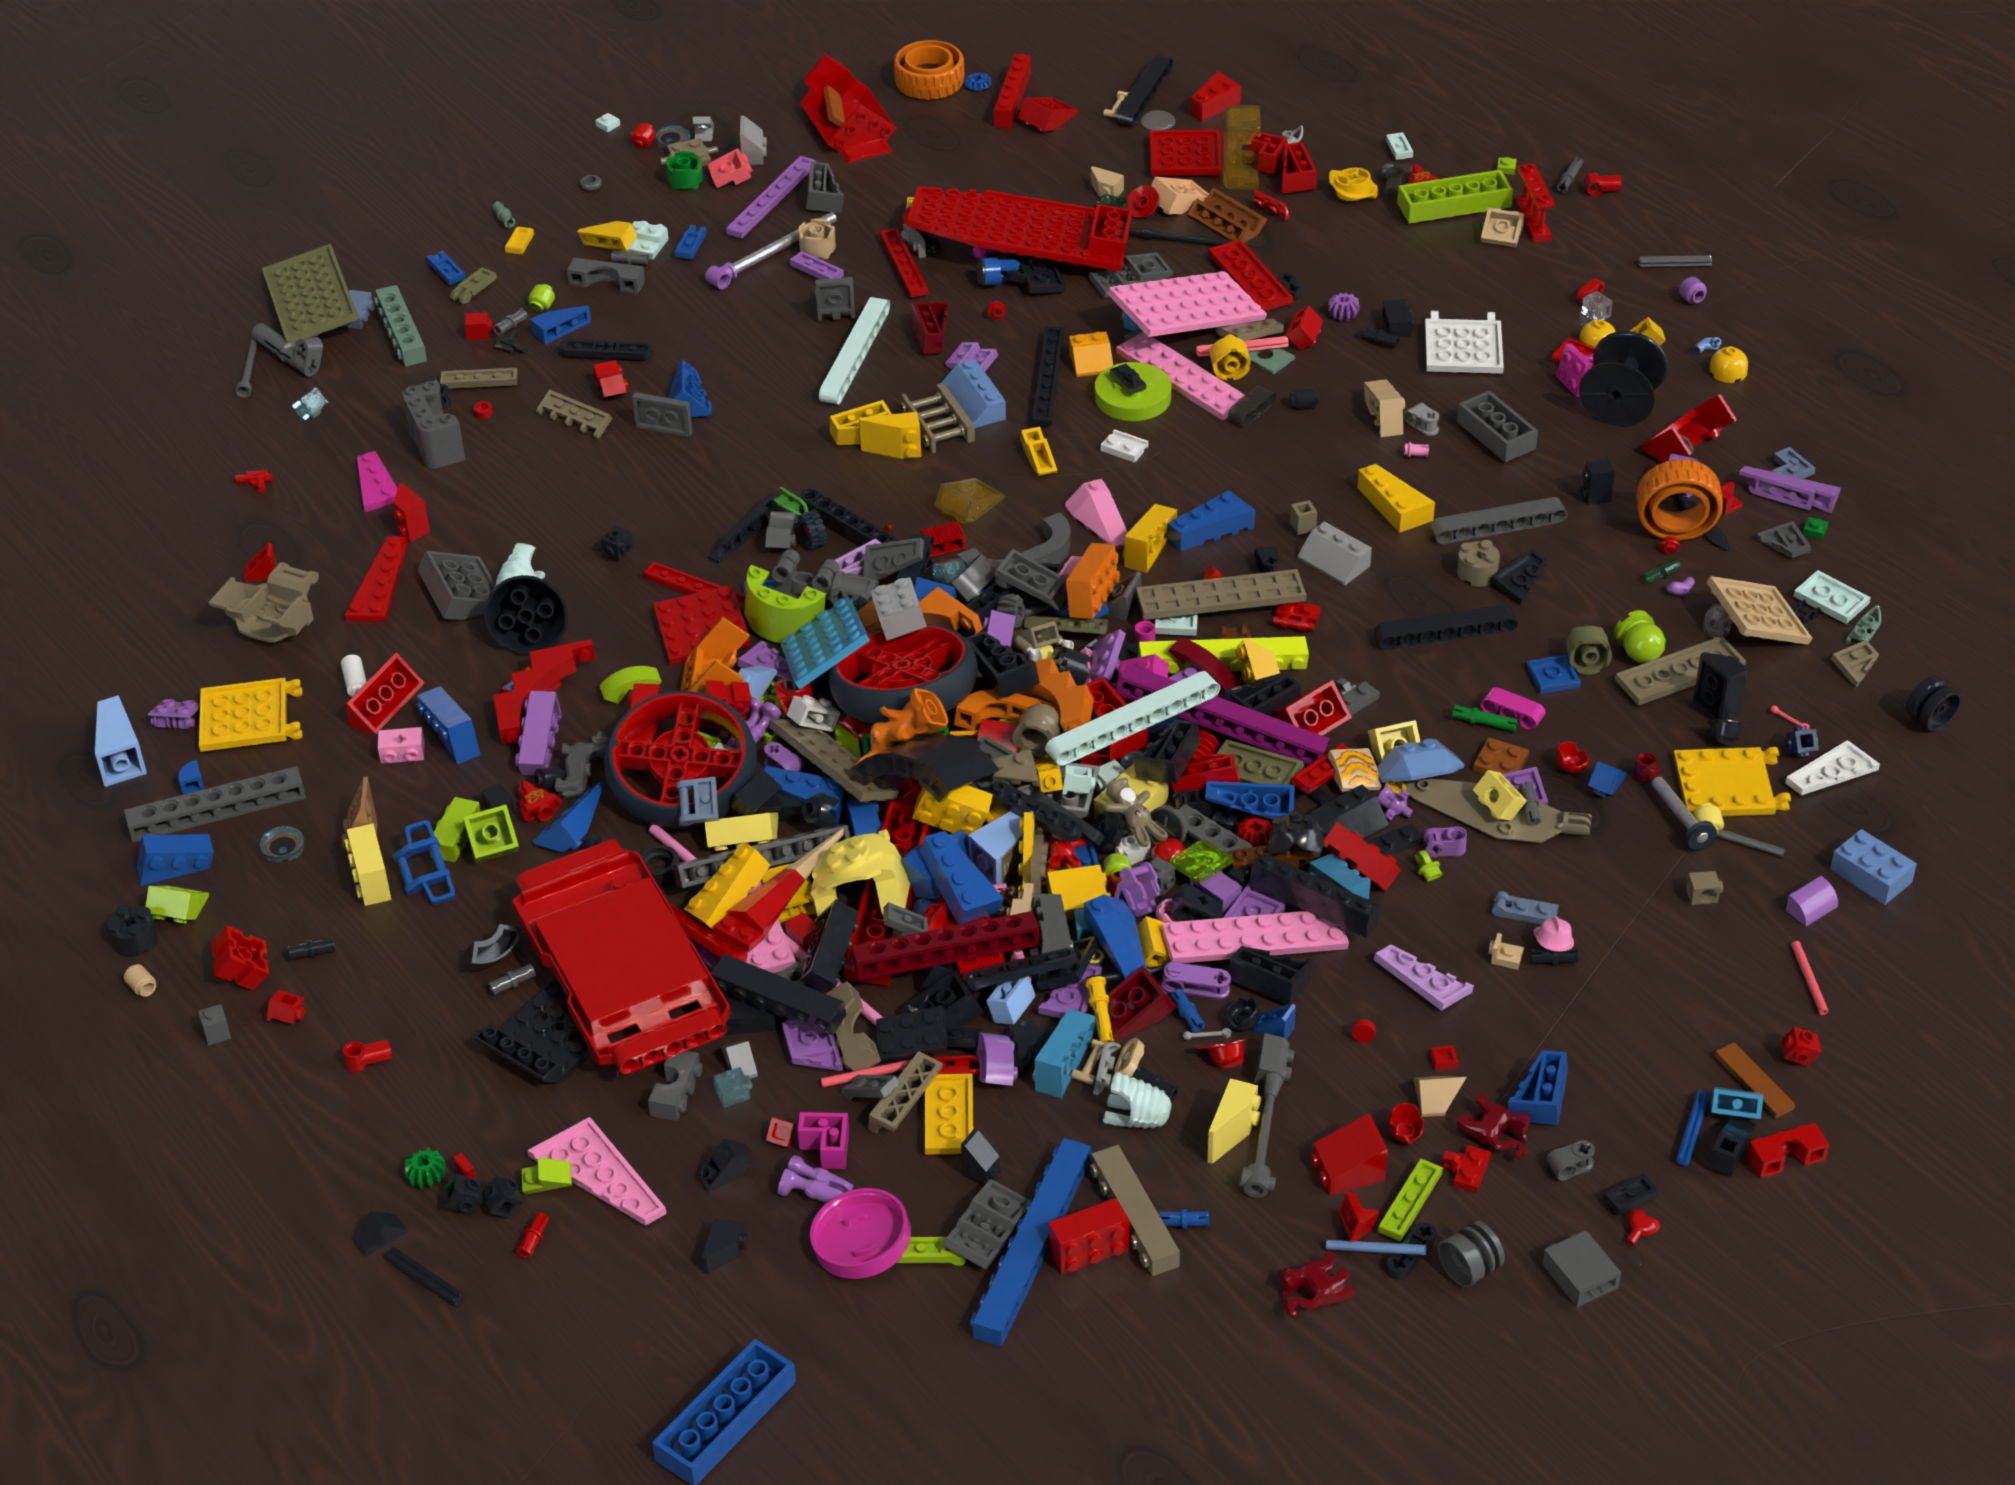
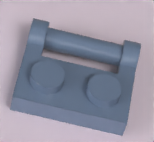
(705, 800)

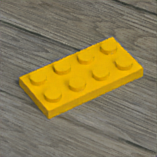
(948, 1113)

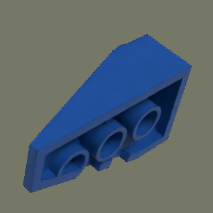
(1259, 799)
(572, 824)

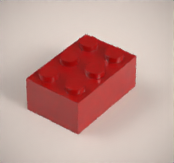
(1088, 1236)

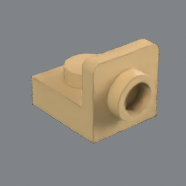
(1505, 954)

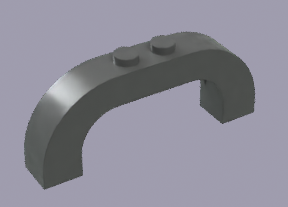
(1054, 551)

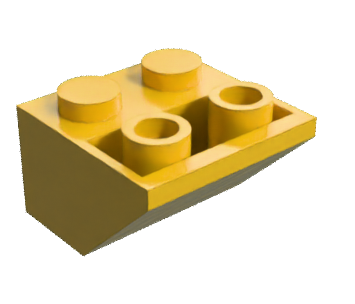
(1256, 661)

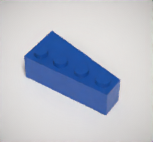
(1211, 521)
(449, 724)
(805, 785)

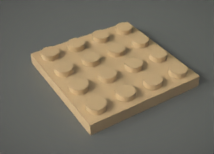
(1759, 610)

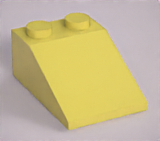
(1233, 1118)

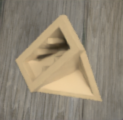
(1436, 1093)

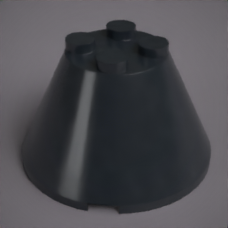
(526, 614)

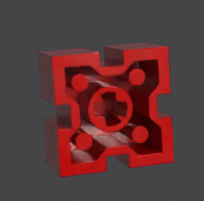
(735, 695)
(240, 958)

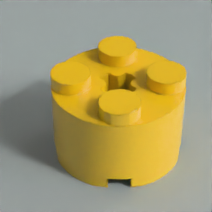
(1230, 358)

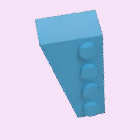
(1063, 1053)

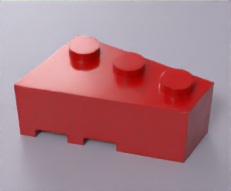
(1215, 97)
(1298, 169)
(1210, 768)
(1362, 856)

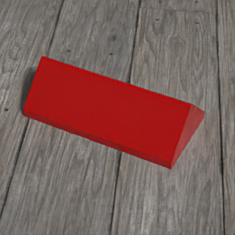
(382, 695)

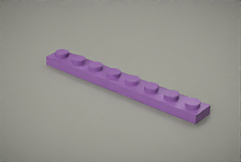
(770, 197)

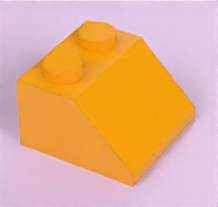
(1090, 353)

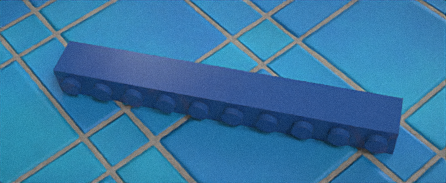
(1031, 1243)

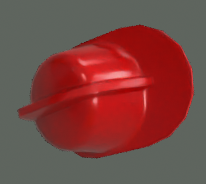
(1226, 1054)

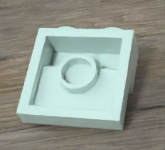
(650, 238)

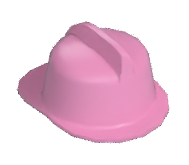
(1554, 934)

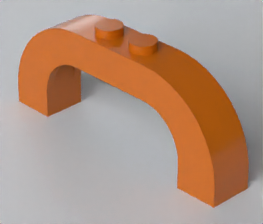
(988, 704)

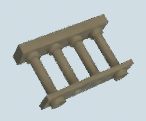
(948, 406)

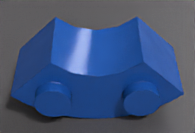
(863, 817)

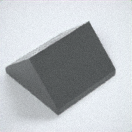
(1123, 597)

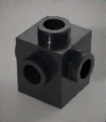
(617, 543)
(463, 1194)
(502, 1196)

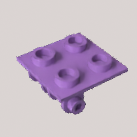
(174, 713)

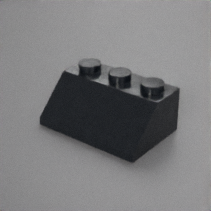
(1720, 686)

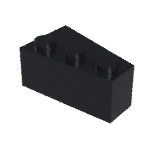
(1270, 974)

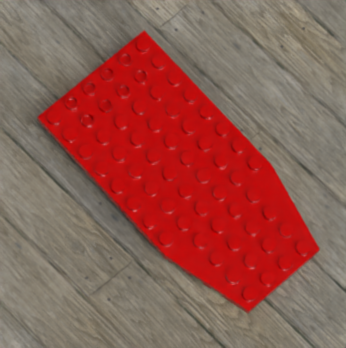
(1025, 225)

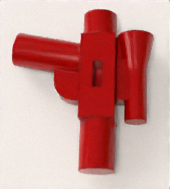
(255, 478)

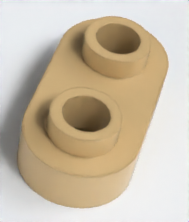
(1130, 1057)

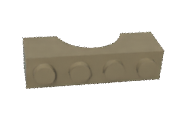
(857, 1049)

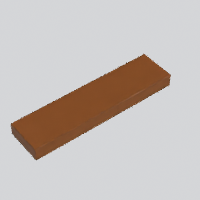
(1754, 1079)

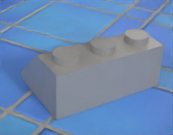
(1335, 553)
(1075, 803)

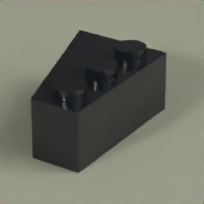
(1265, 696)
(1170, 754)

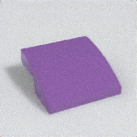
(971, 351)

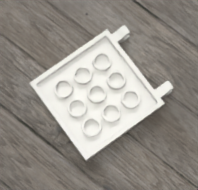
(1463, 345)

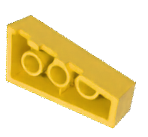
(1395, 499)
(1147, 538)
(728, 886)

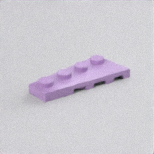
(1423, 978)

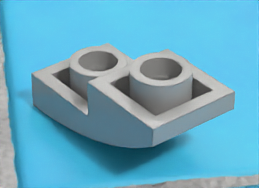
(914, 240)

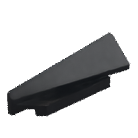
(746, 528)

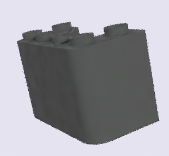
(432, 431)

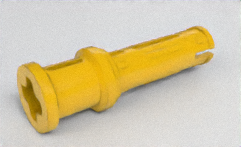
(1099, 1001)

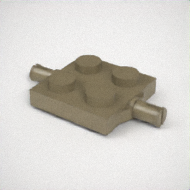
(693, 145)

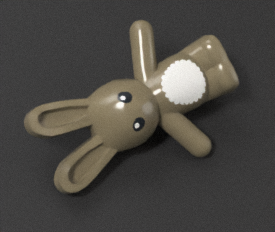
(1136, 814)

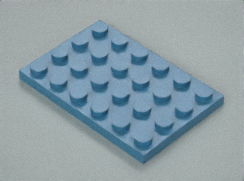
(824, 642)

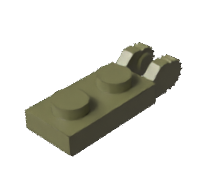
(473, 285)

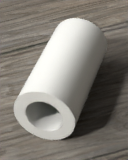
(353, 673)

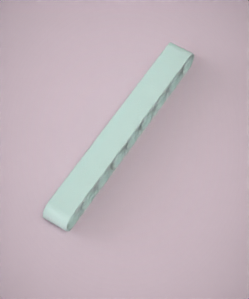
(854, 350)
(1132, 718)

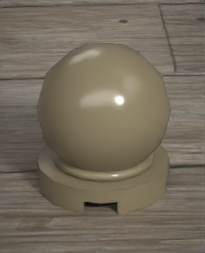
(1035, 729)

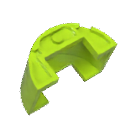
(775, 613)

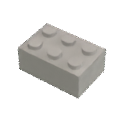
(898, 608)

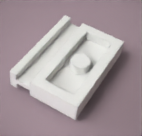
(1124, 445)

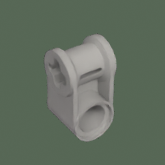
(1423, 419)

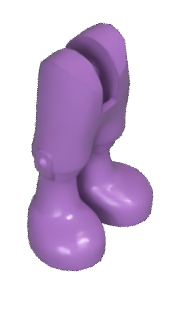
(759, 720)
(822, 1185)

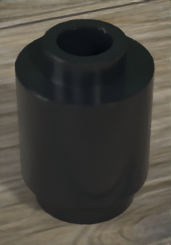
(1303, 399)
(546, 777)

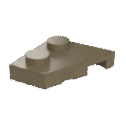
(1856, 661)
(1016, 768)

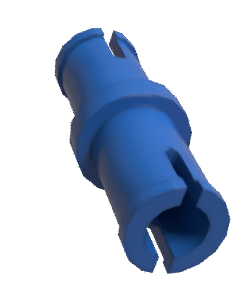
(1187, 1010)
(1185, 1218)

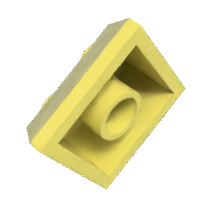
(1387, 737)

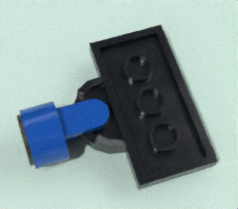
(1036, 273)

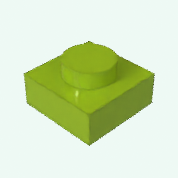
(1507, 165)

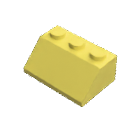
(741, 829)

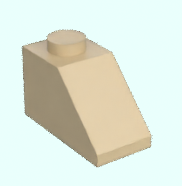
(1106, 182)

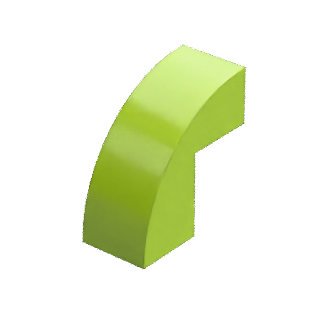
(620, 682)

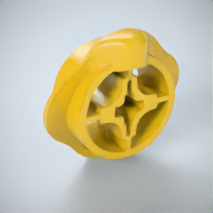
(1353, 184)

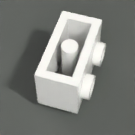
(813, 713)

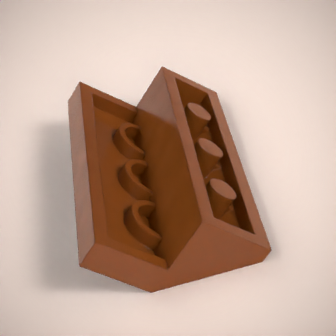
(1227, 216)

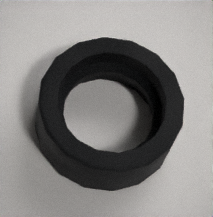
(661, 853)

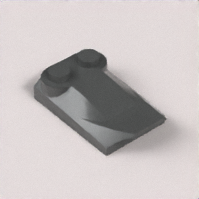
(1031, 578)

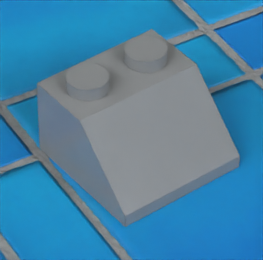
(752, 141)

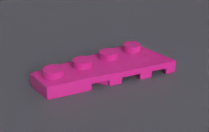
(376, 483)

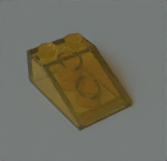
(967, 499)

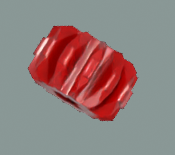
(1255, 831)

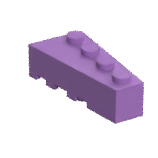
(539, 730)

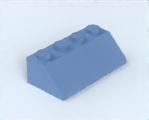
(976, 393)

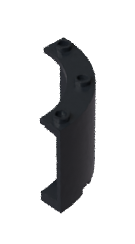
(937, 761)

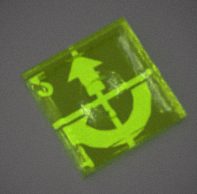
(1201, 861)

